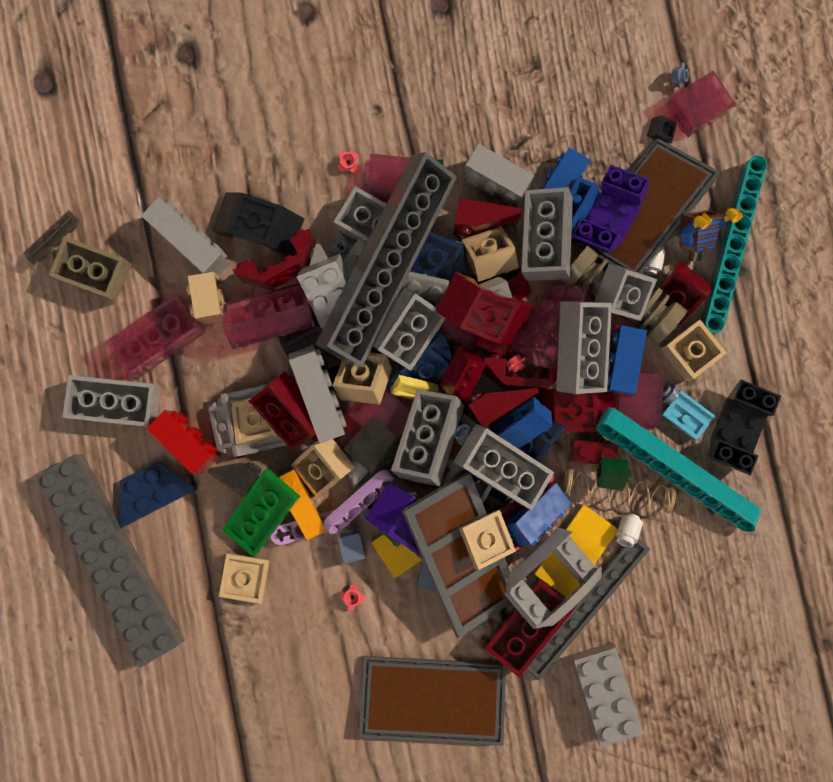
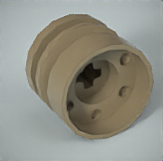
(587, 271)
(660, 317)

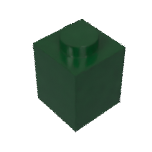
(612, 473)

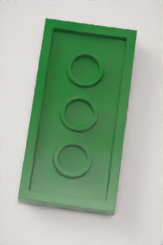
(260, 512)

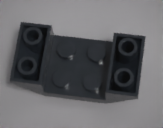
(258, 222)
(306, 338)
(741, 426)

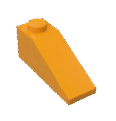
(304, 509)

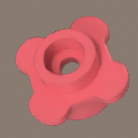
(348, 156)
(516, 364)
(351, 603)

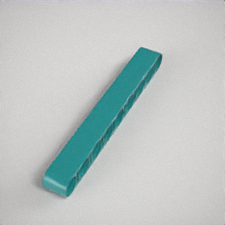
(739, 238)
(678, 469)

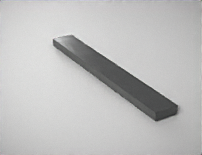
(612, 576)

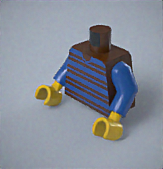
(701, 229)

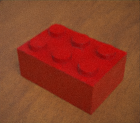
(184, 441)

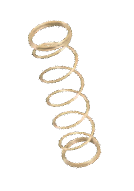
(668, 506)

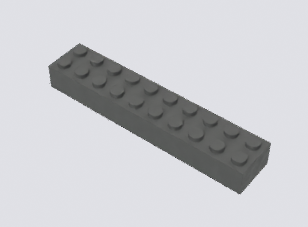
(386, 260)
(110, 559)

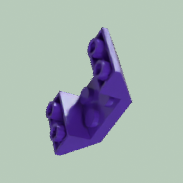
(613, 210)
(388, 516)

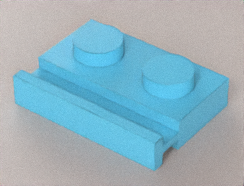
(688, 415)

